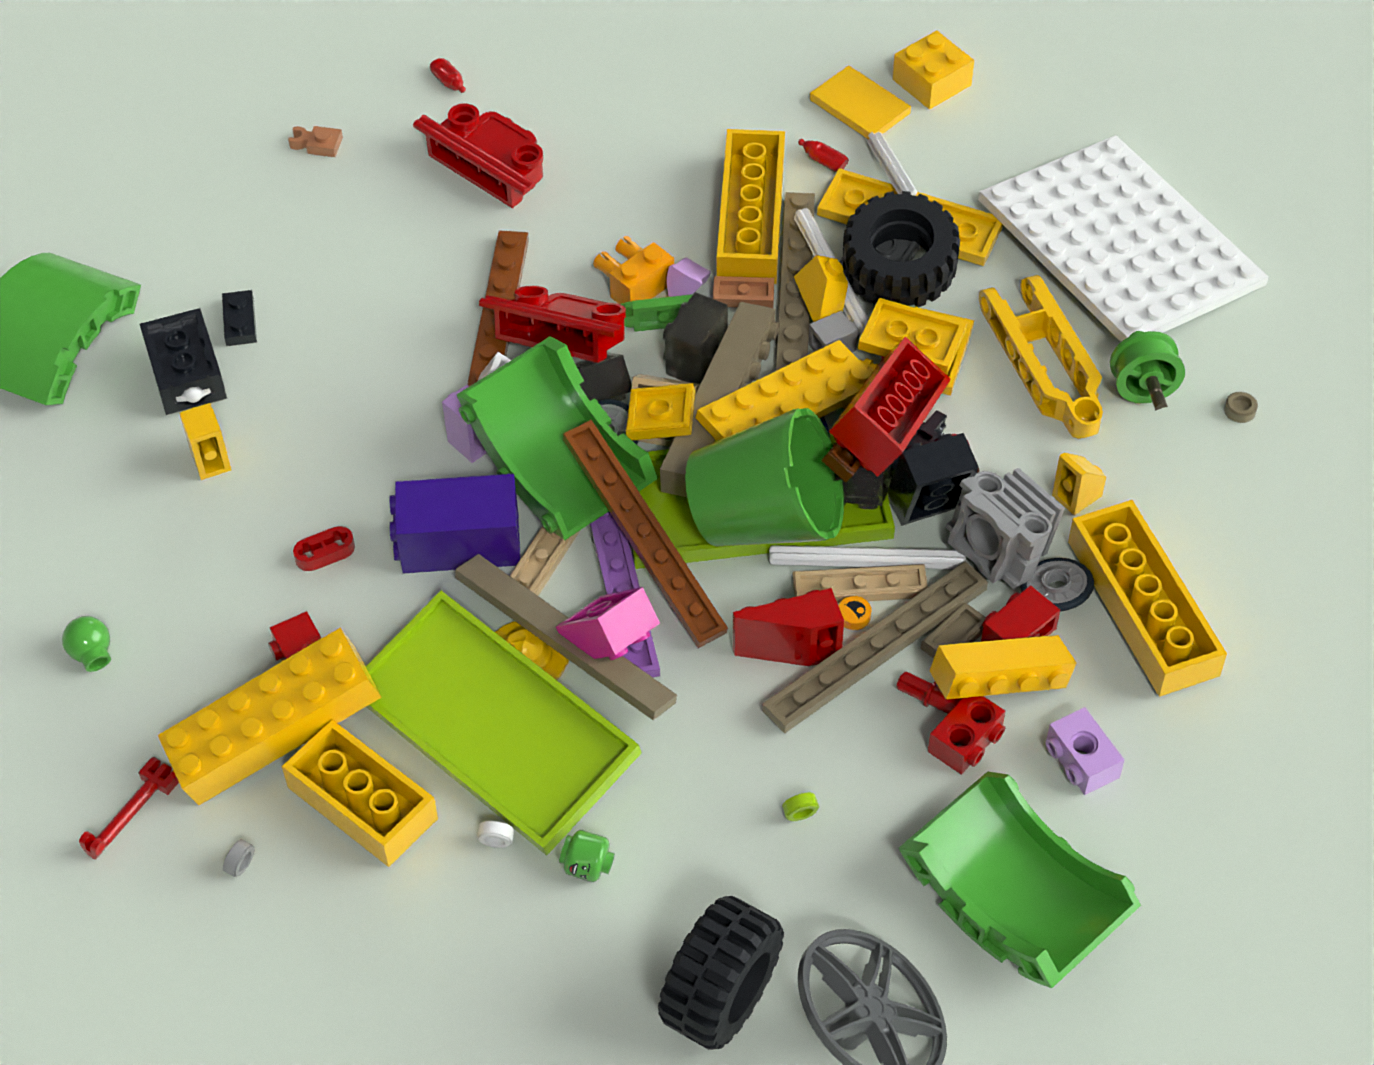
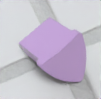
(685, 277)

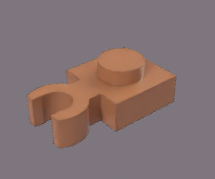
(320, 141)

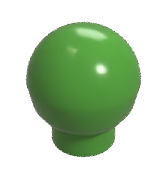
(87, 642)

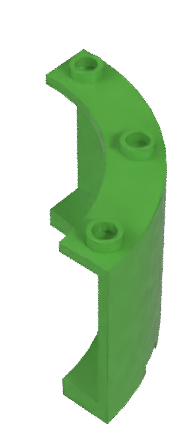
(48, 315)
(521, 424)
(1017, 881)

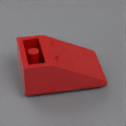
(790, 630)

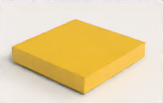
(660, 411)

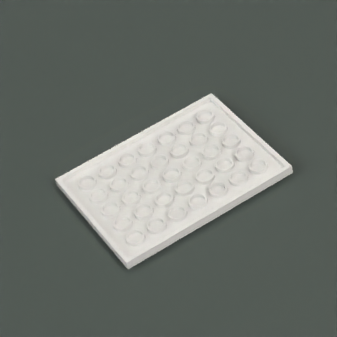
(1122, 239)

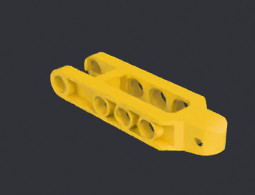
(1046, 321)

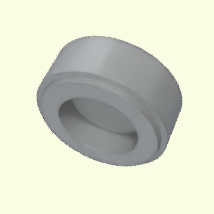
(238, 858)

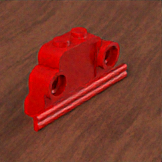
(485, 151)
(579, 322)

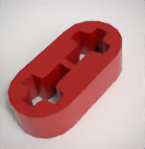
(324, 548)

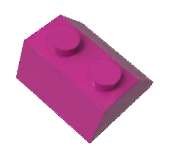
(611, 624)

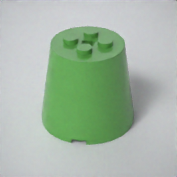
(766, 484)

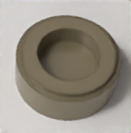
(1241, 407)

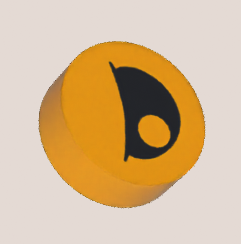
(855, 612)

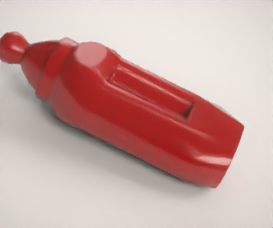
(447, 74)
(824, 154)

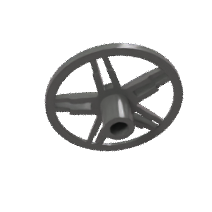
(867, 1006)

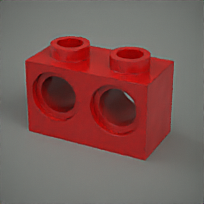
(961, 728)

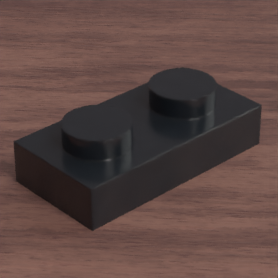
(239, 318)

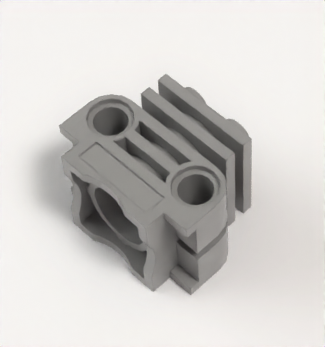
(1004, 525)

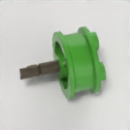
(1147, 368)

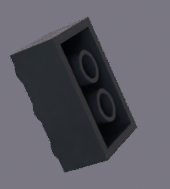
(930, 477)

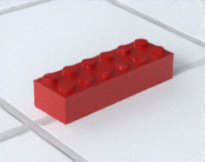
(890, 407)

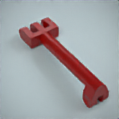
(155, 778)

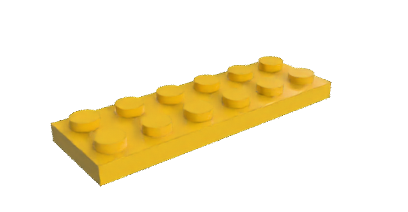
(849, 190)
(815, 382)

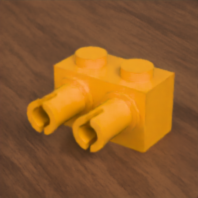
(638, 277)

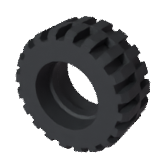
(907, 219)
(720, 972)

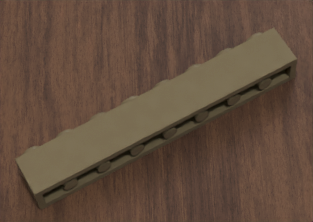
(732, 367)

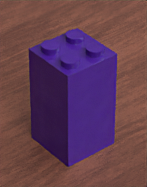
(453, 520)

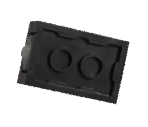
(183, 361)

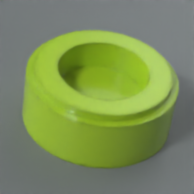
(800, 806)

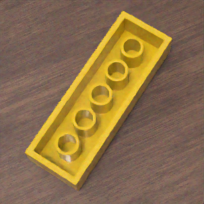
(751, 204)
(1147, 598)
(268, 716)

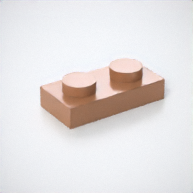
(744, 289)

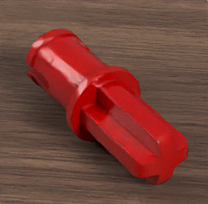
(926, 692)

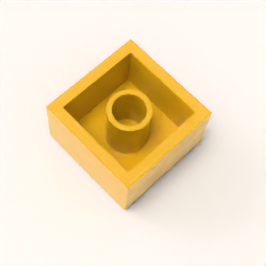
(933, 69)

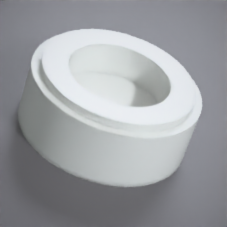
(495, 834)

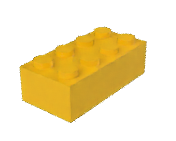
(360, 792)

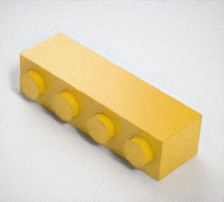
(1002, 666)

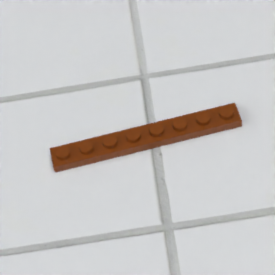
(502, 283)
(645, 534)

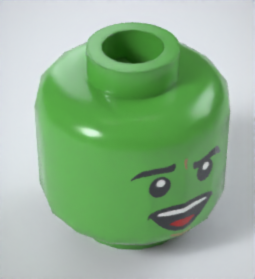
(586, 856)

